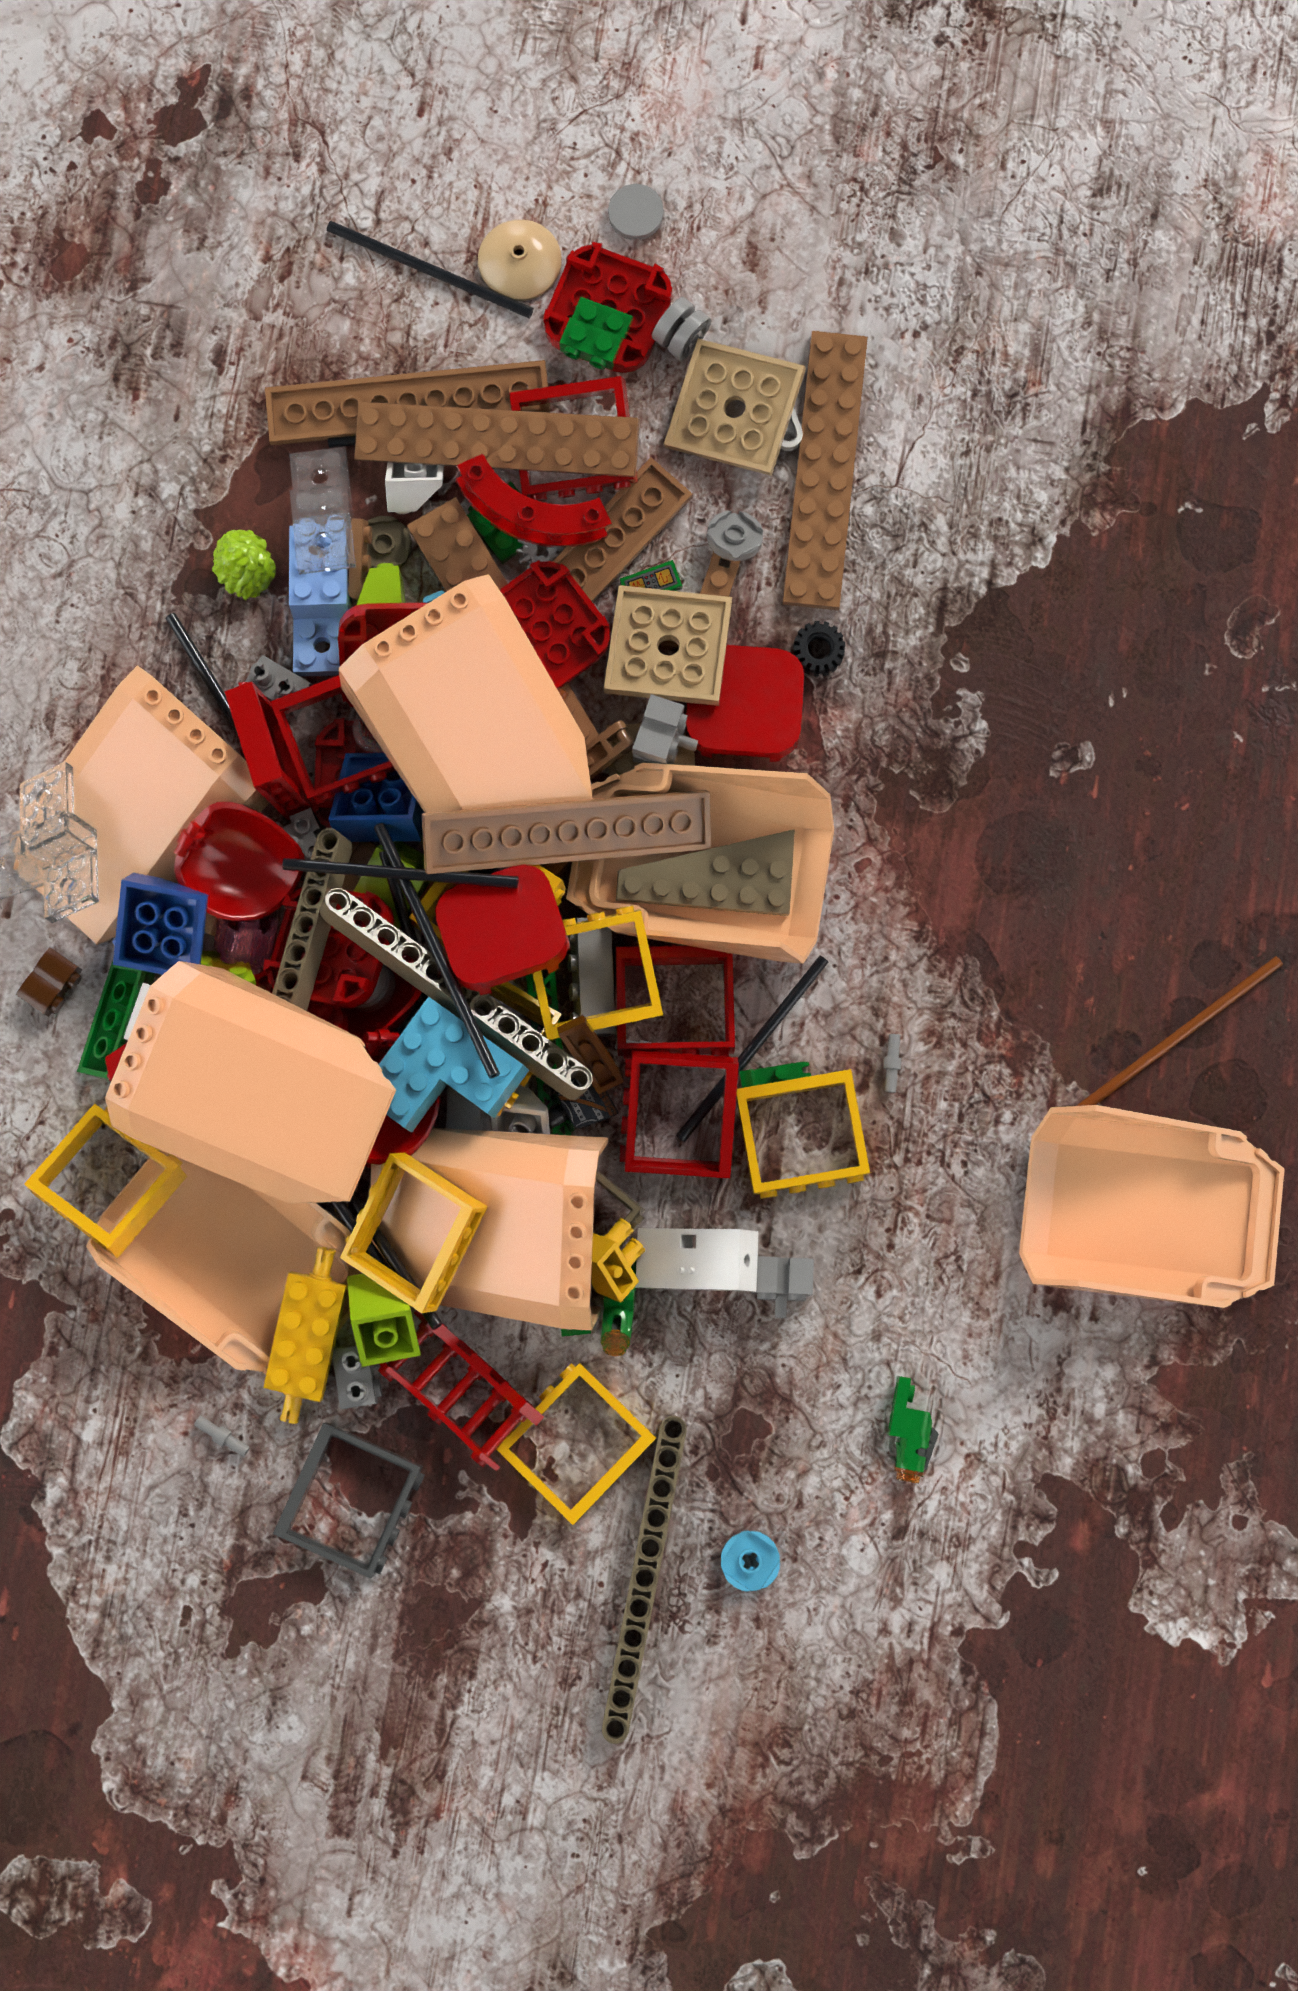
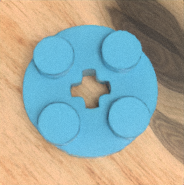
(733, 1564)

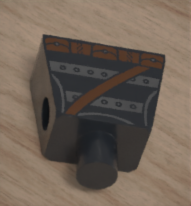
(582, 1112)

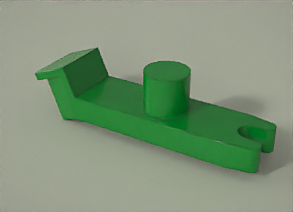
(773, 1074)

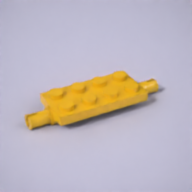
(306, 1335)

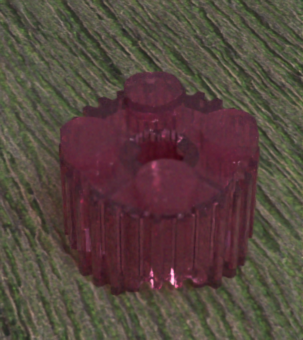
(245, 940)

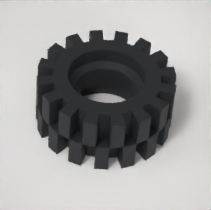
(823, 632)

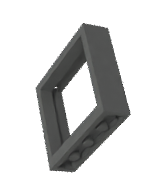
(303, 1484)

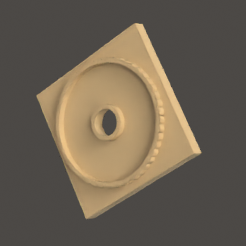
(729, 374)
(653, 616)

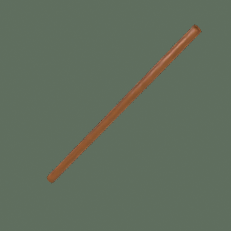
(1183, 1032)

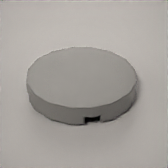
(635, 211)
(735, 535)

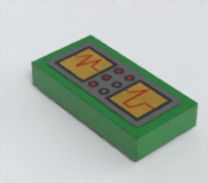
(657, 577)

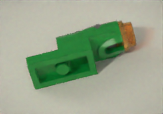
(618, 1323)
(915, 1433)

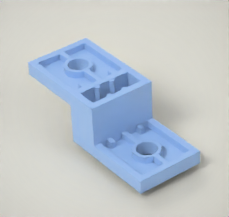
(316, 608)

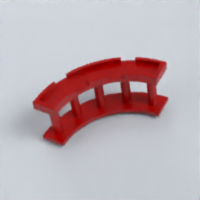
(528, 518)
(477, 1370)

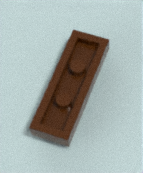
(590, 1052)

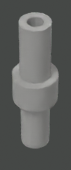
(892, 1063)
(221, 1436)

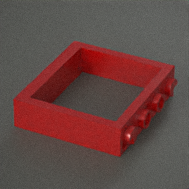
(570, 392)
(303, 699)
(266, 750)
(678, 956)
(680, 1166)

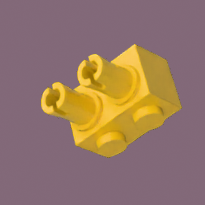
(611, 1266)

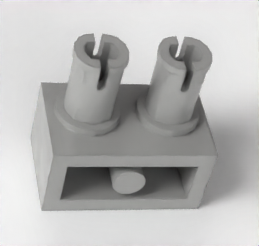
(276, 680)
(354, 1383)

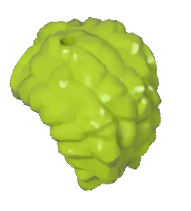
(243, 563)

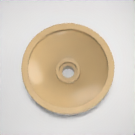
(523, 275)

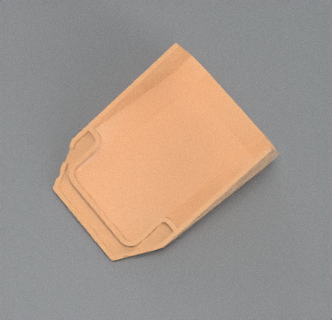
(467, 706)
(140, 782)
(742, 808)
(249, 1087)
(1149, 1208)
(535, 1237)
(221, 1258)

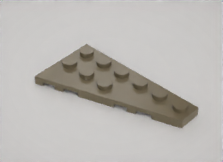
(731, 877)

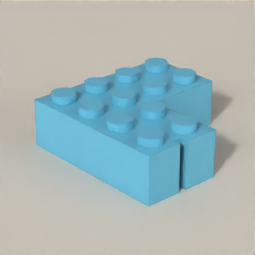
(440, 1053)

